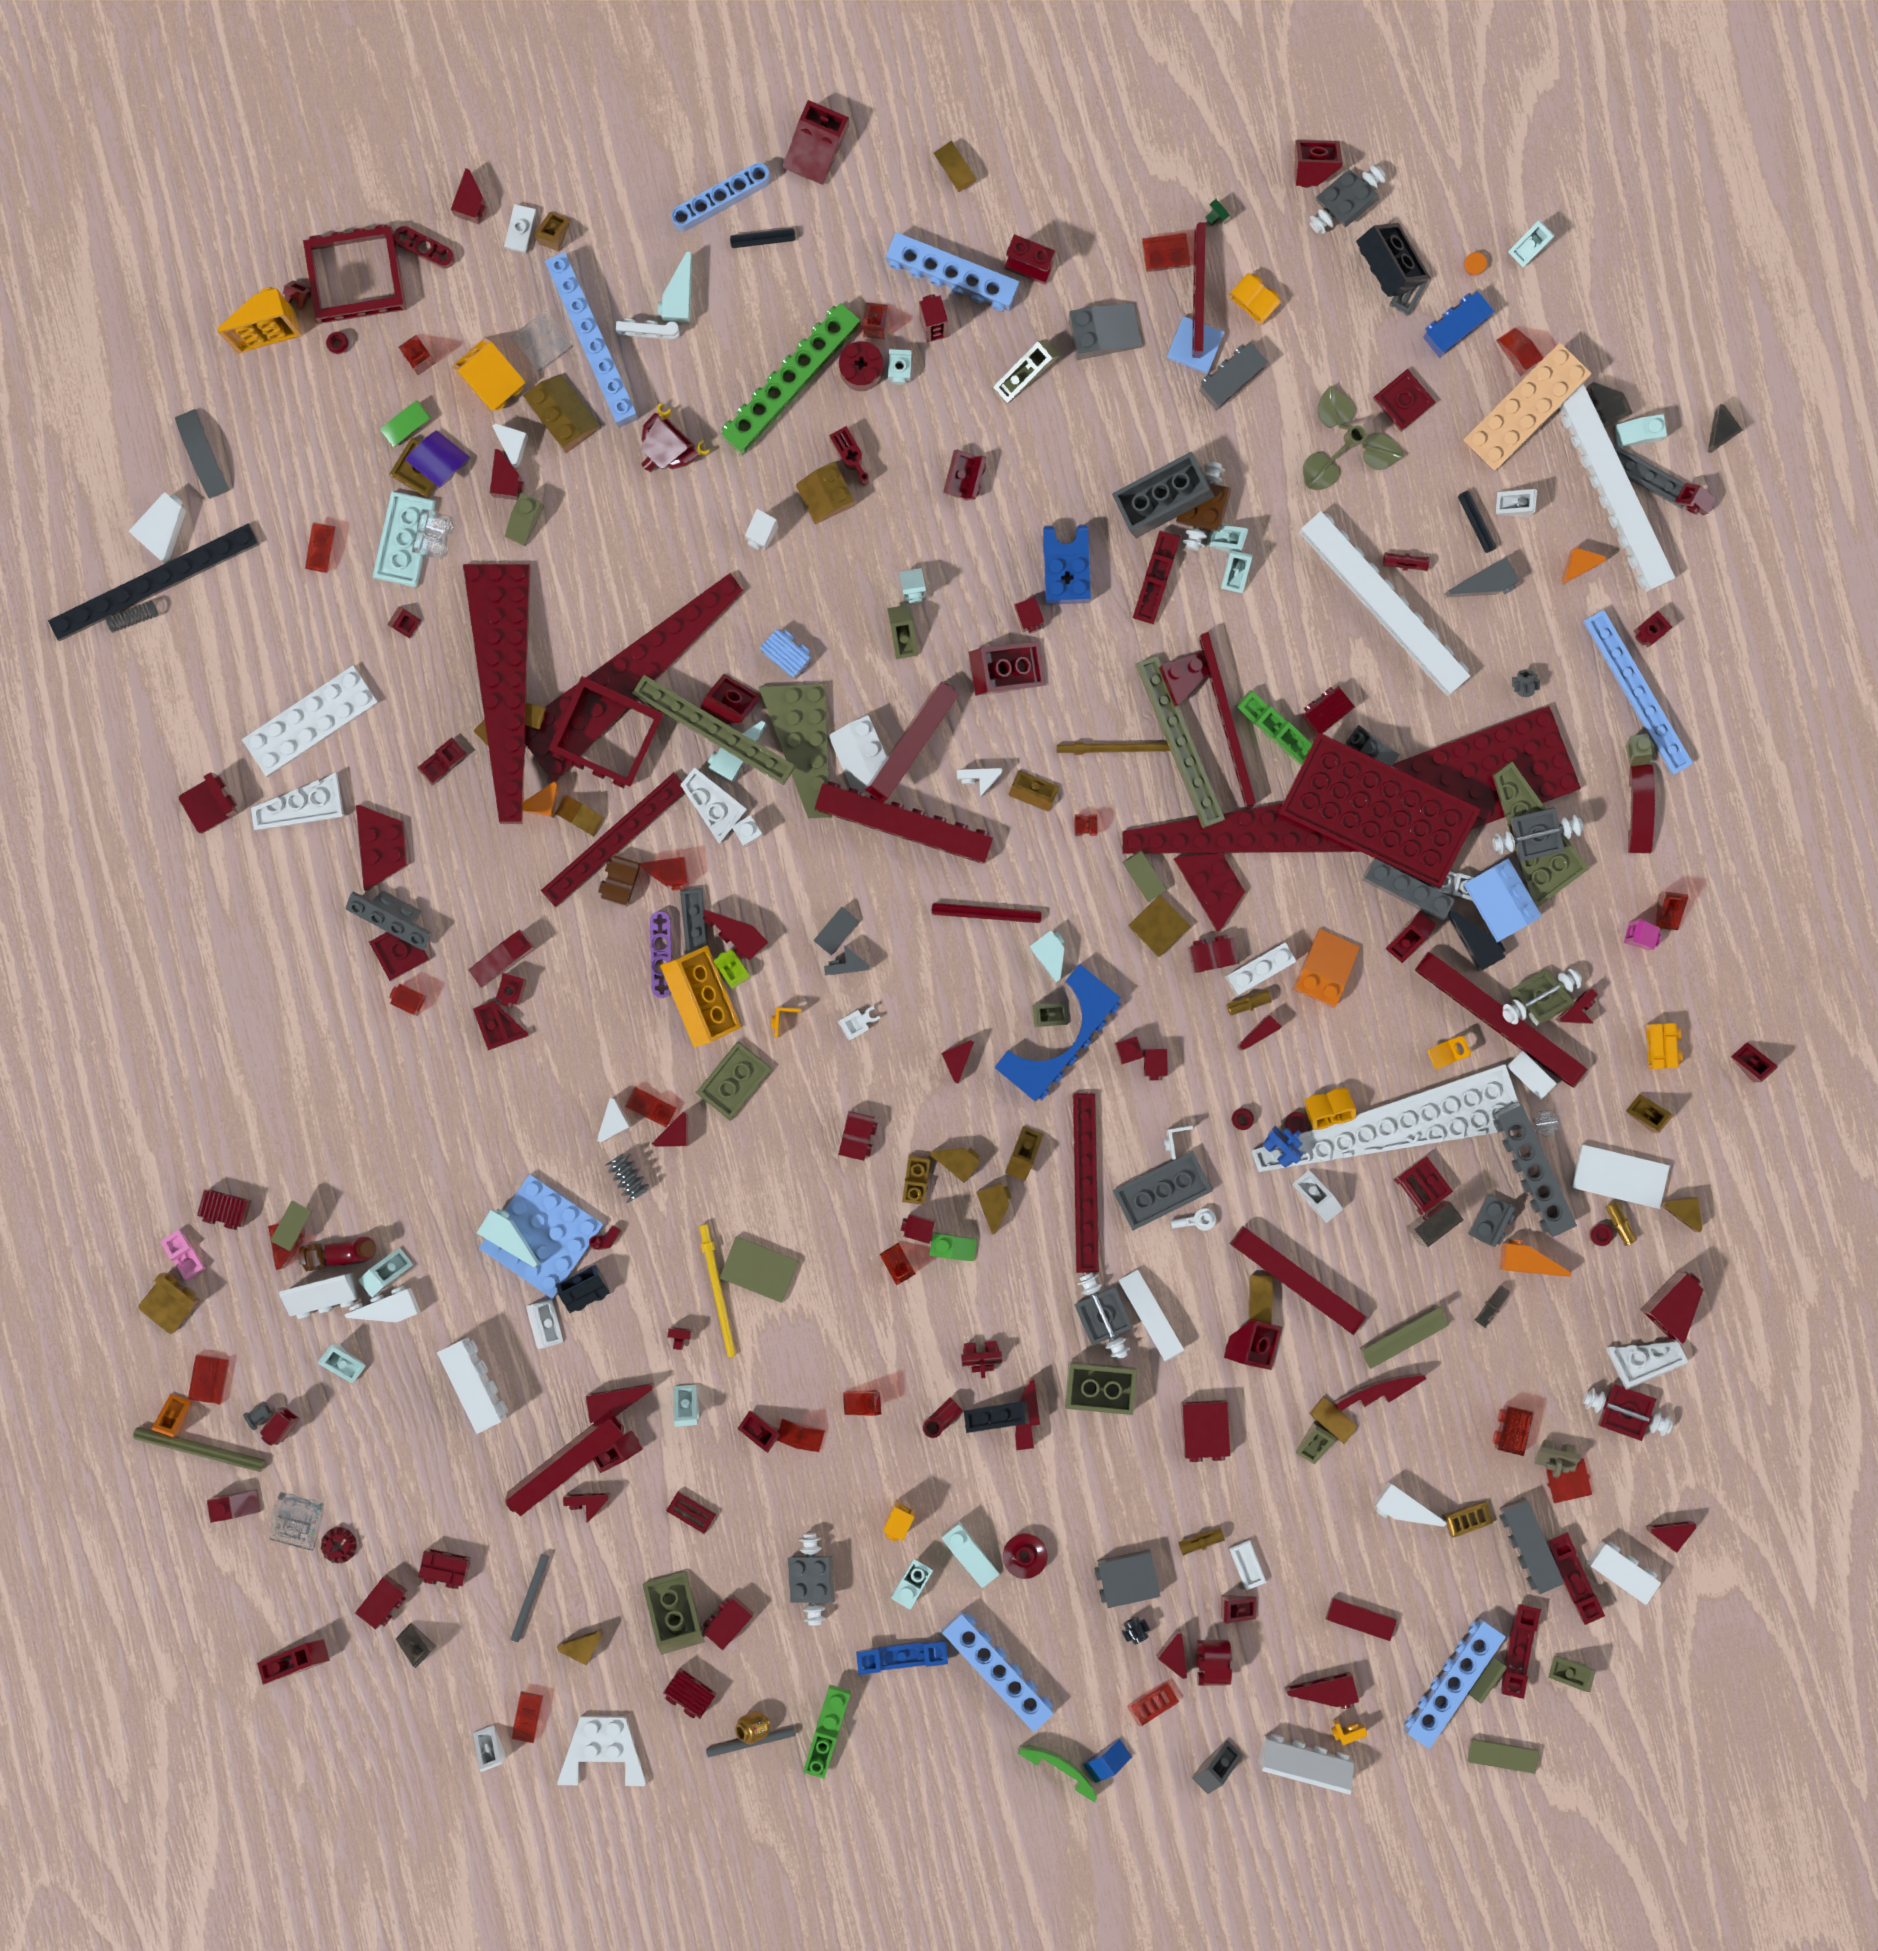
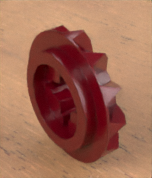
(349, 1546)

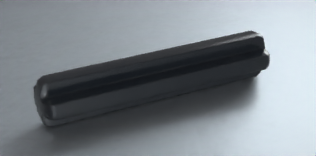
(762, 238)
(1477, 522)

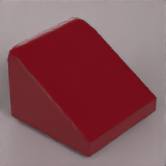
(404, 622)

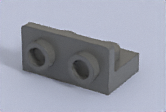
(1492, 1221)

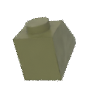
(523, 519)
(902, 631)

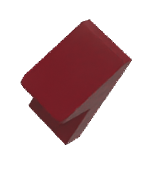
(1575, 1014)
(759, 1431)
(593, 1502)

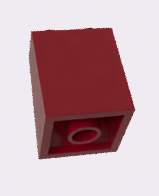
(1675, 1305)

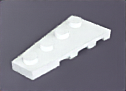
(308, 804)

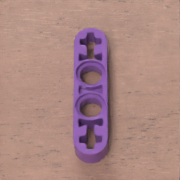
(665, 954)

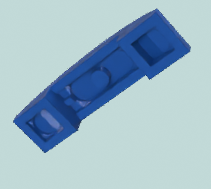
(901, 1656)

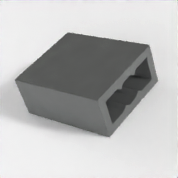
(1127, 1579)

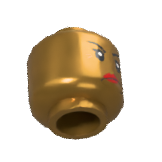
(752, 1727)

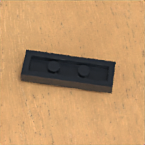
(996, 1417)

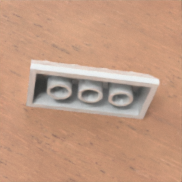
(1306, 1763)

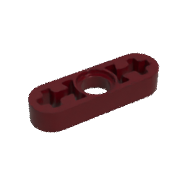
(407, 245)

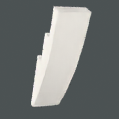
(1151, 1315)

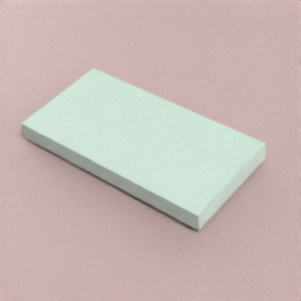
(395, 557)

